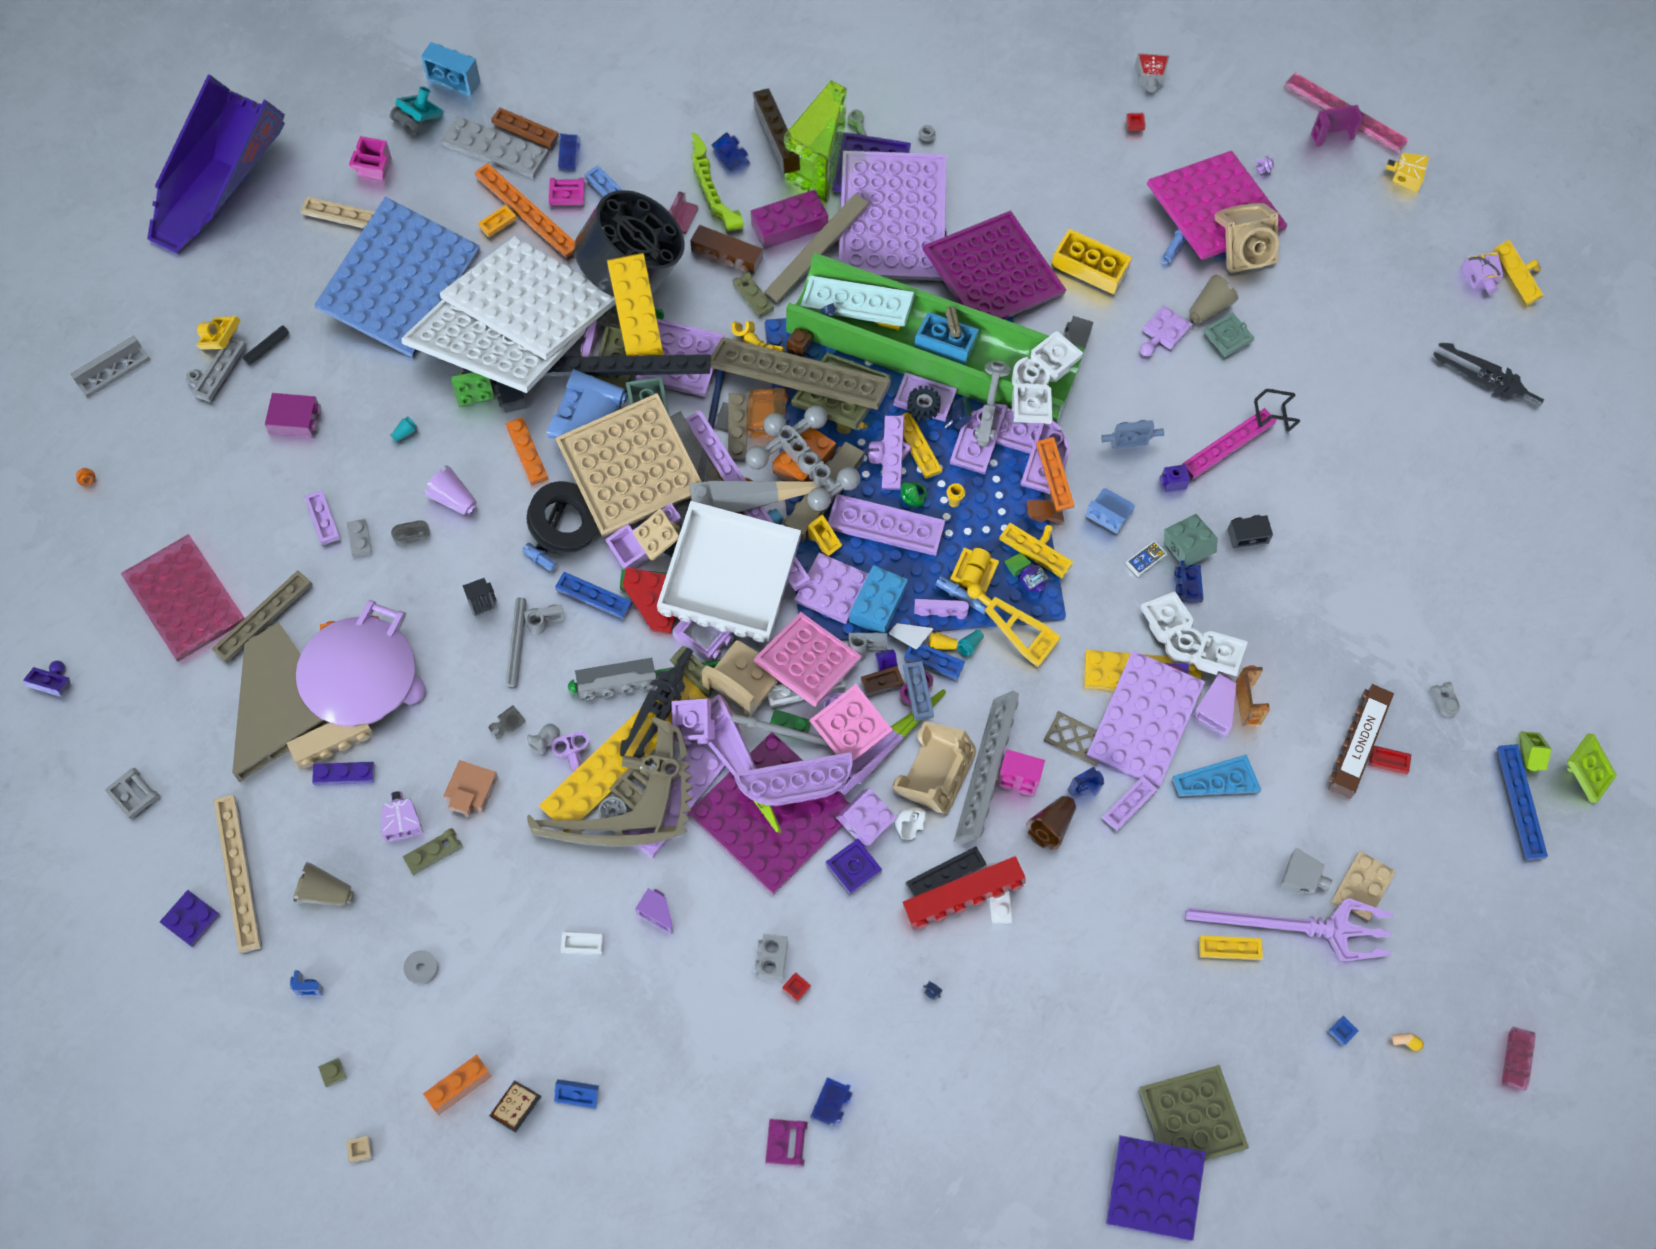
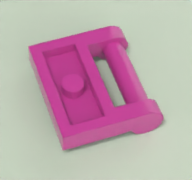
(566, 195)

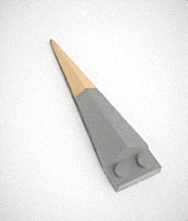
(746, 495)

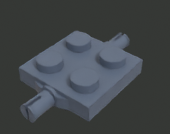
(1132, 434)

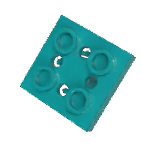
(419, 106)

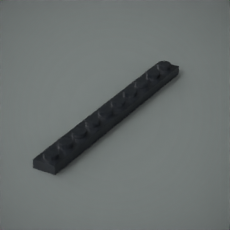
(632, 365)

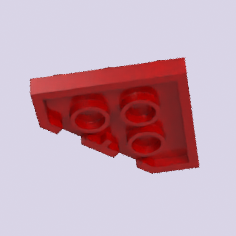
(644, 590)

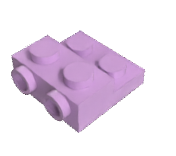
(693, 720)

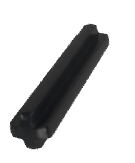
(266, 344)

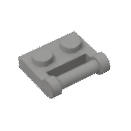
(127, 798)

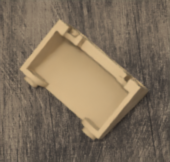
(938, 767)

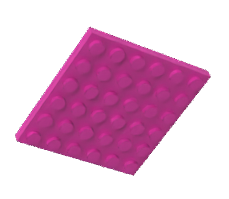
(1202, 189)

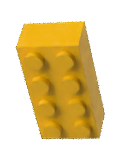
(1091, 261)

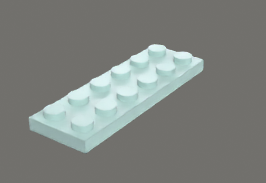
(859, 300)

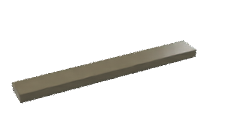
(819, 244)

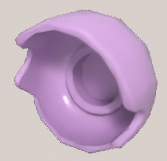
(416, 693)

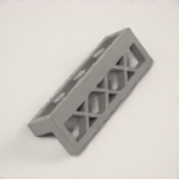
(108, 364)

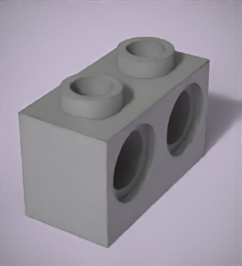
(776, 957)

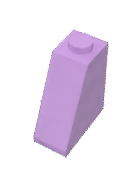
(1218, 705)

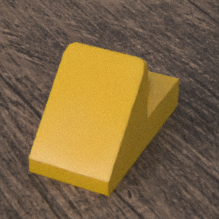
(822, 533)

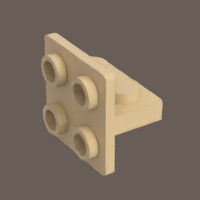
(657, 534)

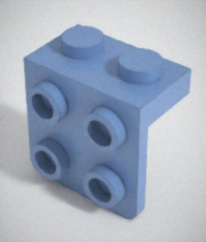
(1110, 510)

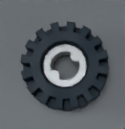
(924, 411)

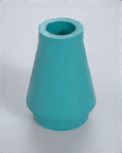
(403, 429)
(968, 644)

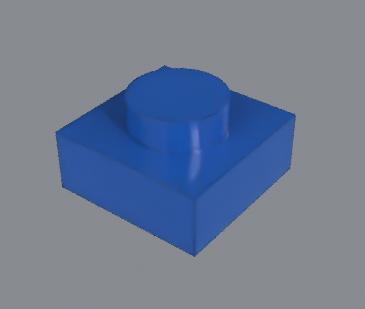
(1343, 1030)

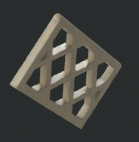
(1063, 744)

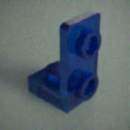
(568, 151)

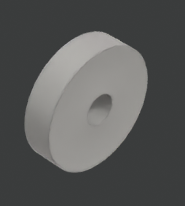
(414, 961)

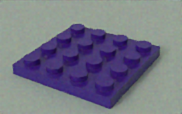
(858, 142)
(1155, 1187)

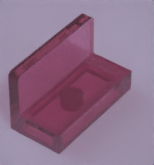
(683, 211)

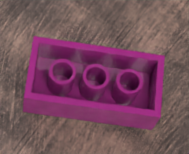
(789, 219)

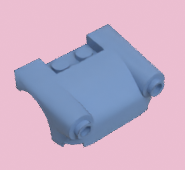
(585, 402)

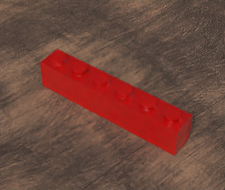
(964, 892)

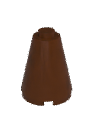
(1052, 823)

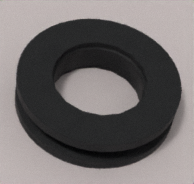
(548, 536)

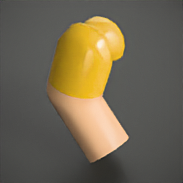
(1410, 1040)

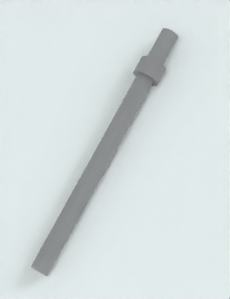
(751, 722)

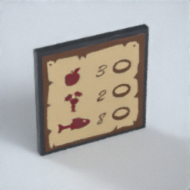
(515, 1106)

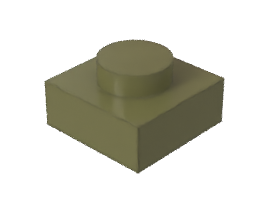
(332, 1072)

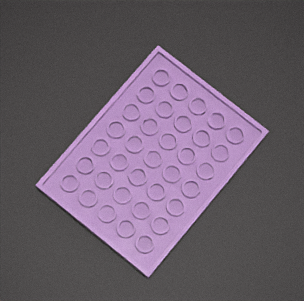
(902, 216)

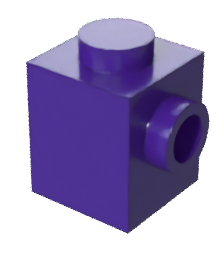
(1175, 478)

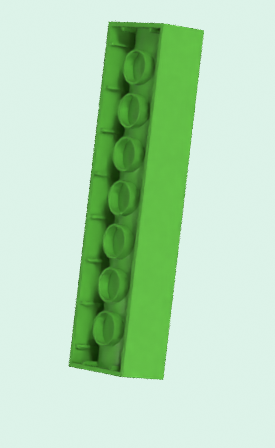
(896, 351)

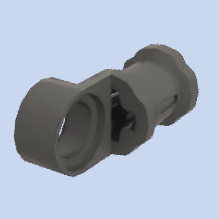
(406, 121)

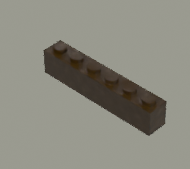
(775, 130)

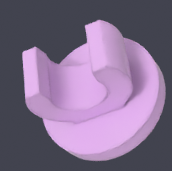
(1267, 165)

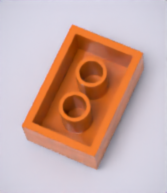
(788, 469)

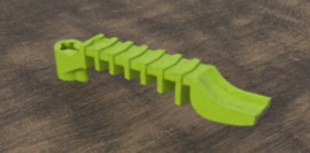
(701, 166)

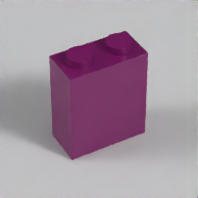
(292, 415)

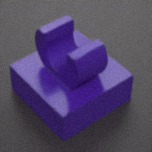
(886, 659)

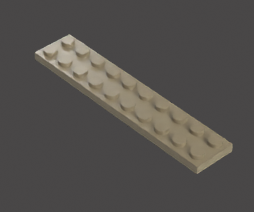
(800, 373)

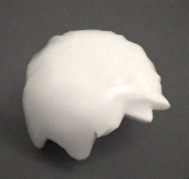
(909, 822)

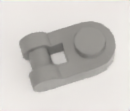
(1447, 706)

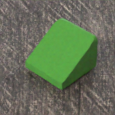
(1017, 564)

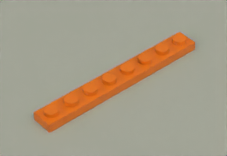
(526, 210)

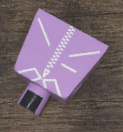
(399, 818)

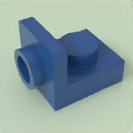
(309, 987)

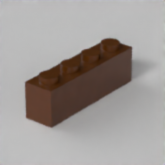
(726, 249)

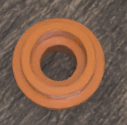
(85, 476)

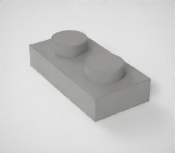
(359, 538)

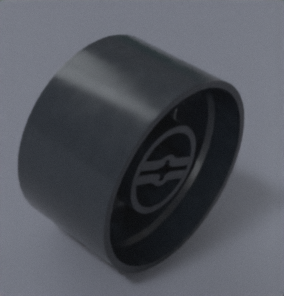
(630, 227)

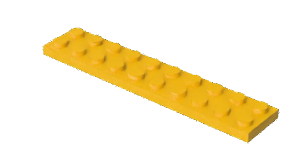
(595, 776)

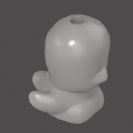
(544, 738)

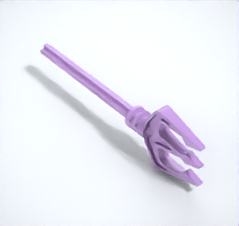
(1334, 928)

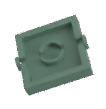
(1229, 334)

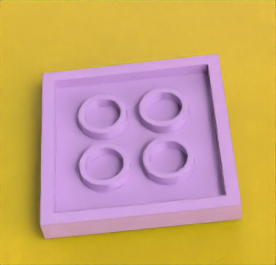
(831, 588)

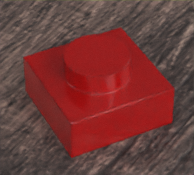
(1135, 121)
(796, 987)

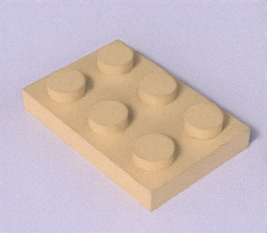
(1364, 883)

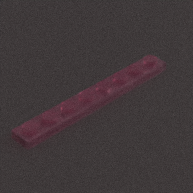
(1327, 101)

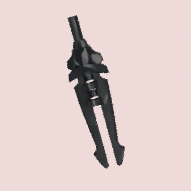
(1506, 385)
(668, 685)

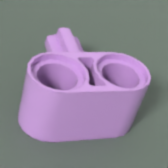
(572, 750)

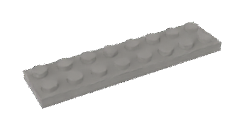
(986, 768)

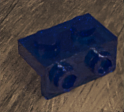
(830, 1103)

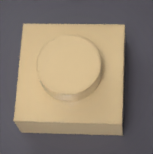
(359, 1149)

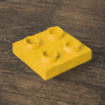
(217, 332)

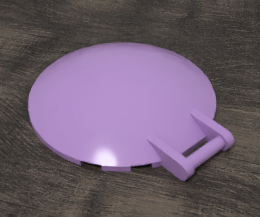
(357, 668)

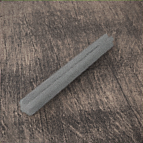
(516, 642)

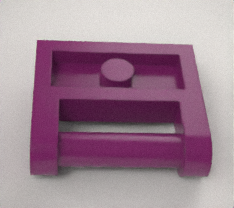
(779, 1142)

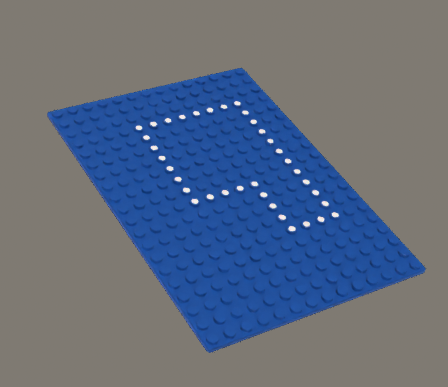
(979, 520)

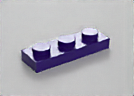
(343, 773)

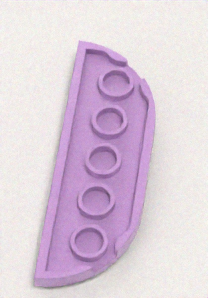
(796, 780)

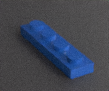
(593, 595)

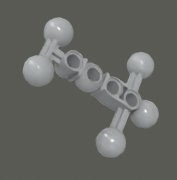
(815, 418)

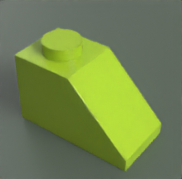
(1534, 751)

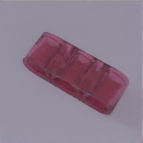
(1518, 1058)

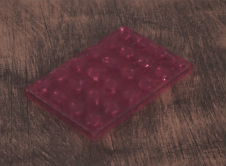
(183, 597)

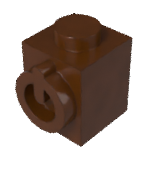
(799, 342)

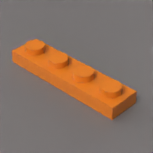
(526, 451)
(1055, 474)

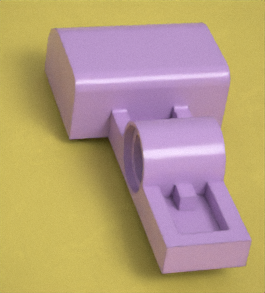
(627, 547)

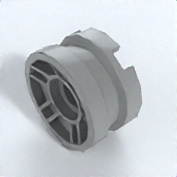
(609, 804)

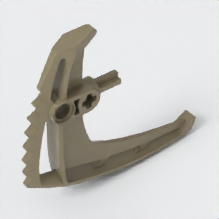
(650, 810)

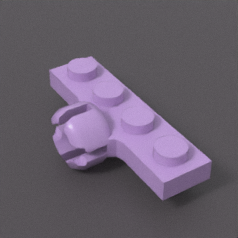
(889, 452)

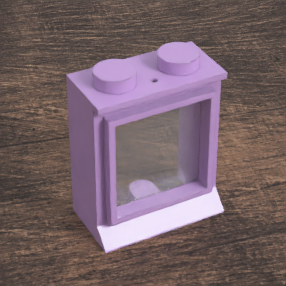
(704, 641)

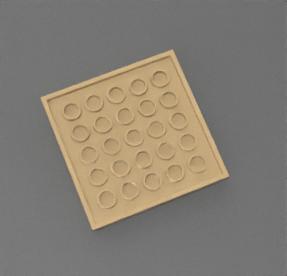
(629, 464)

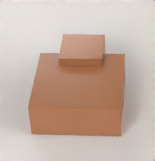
(470, 788)

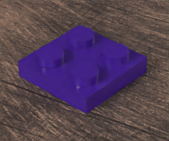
(853, 866)
(189, 918)

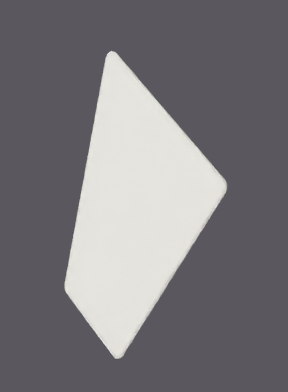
(910, 634)

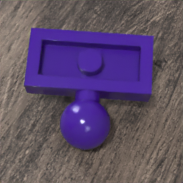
(48, 681)

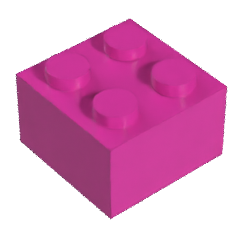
(1020, 772)

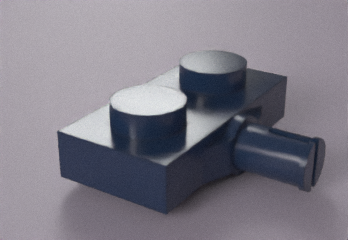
(960, 414)

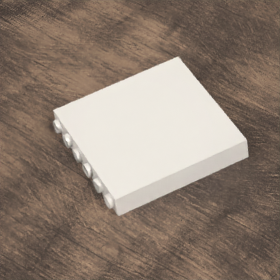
(729, 571)

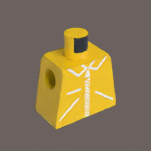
(1409, 170)

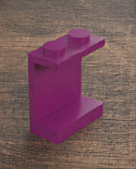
(1336, 120)

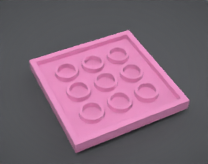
(807, 659)

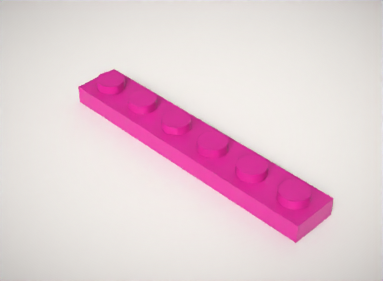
(1227, 444)

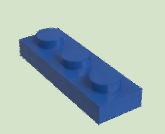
(936, 660)

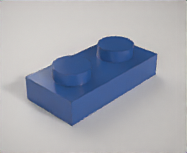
(576, 1093)

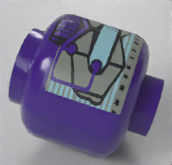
(1033, 578)

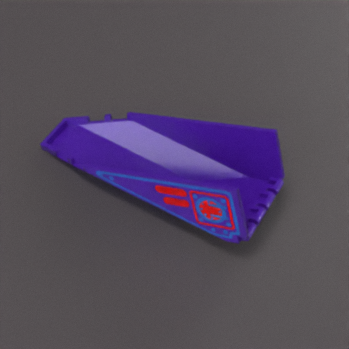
(209, 161)

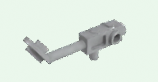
(985, 432)

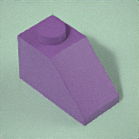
(655, 909)

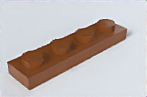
(525, 127)

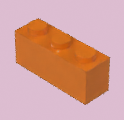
(457, 1085)

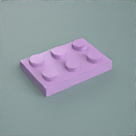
(911, 381)

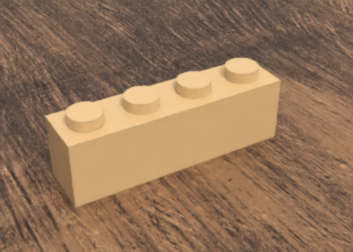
(325, 742)

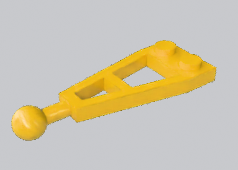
(1042, 643)

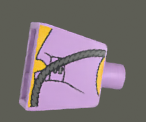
(1483, 271)

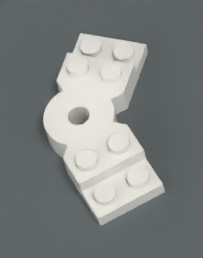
(1046, 364)
(1173, 626)

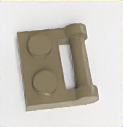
(628, 791)

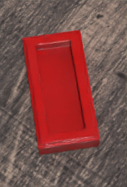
(1390, 759)

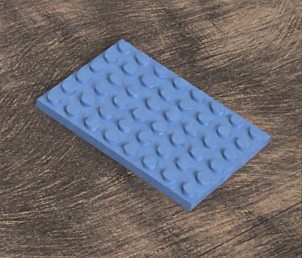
(395, 274)

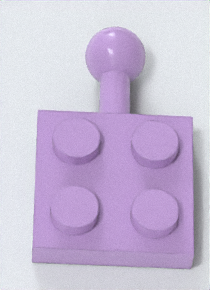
(1164, 328)

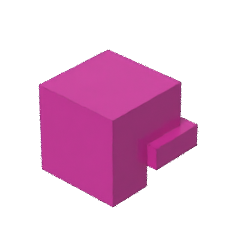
(371, 158)

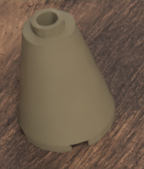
(1213, 299)
(321, 888)

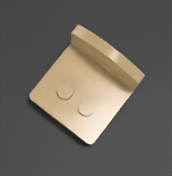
(1250, 236)
(739, 678)

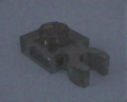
(509, 720)

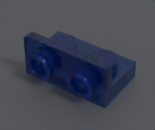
(729, 151)
(1189, 582)
(1089, 779)

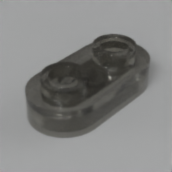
(411, 532)

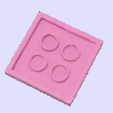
(851, 724)

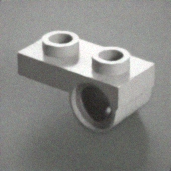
(544, 615)
(867, 642)

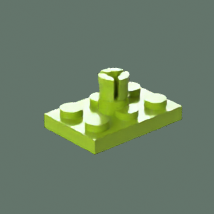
(1591, 768)

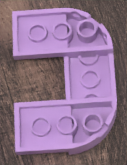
(1011, 434)

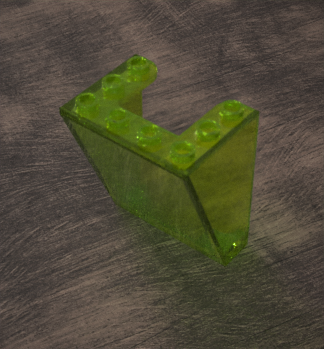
(818, 141)

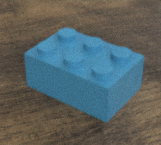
(450, 68)
(936, 339)
(878, 600)

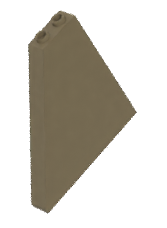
(269, 702)

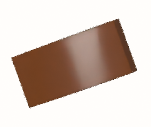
(1044, 510)

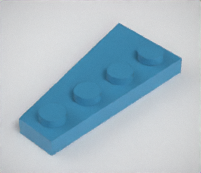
(1225, 777)

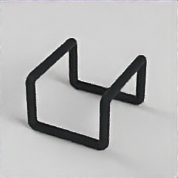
(1296, 421)

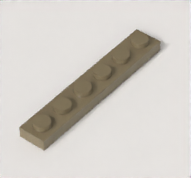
(262, 616)

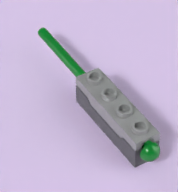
(617, 678)

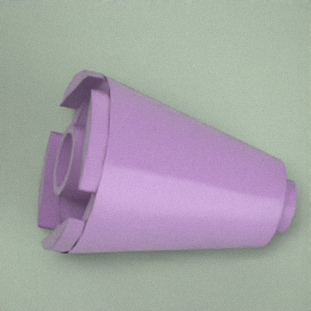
(450, 491)

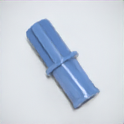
(539, 557)

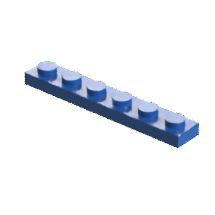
(1522, 802)

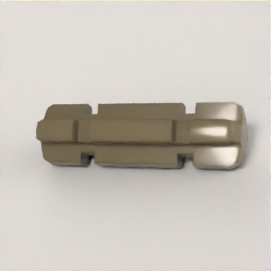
(953, 322)

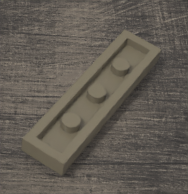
(737, 426)

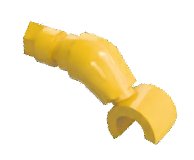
(750, 337)

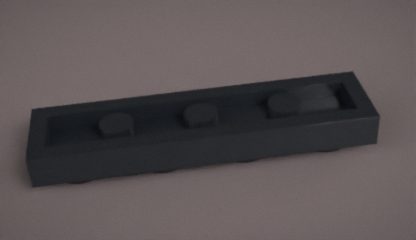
(946, 872)

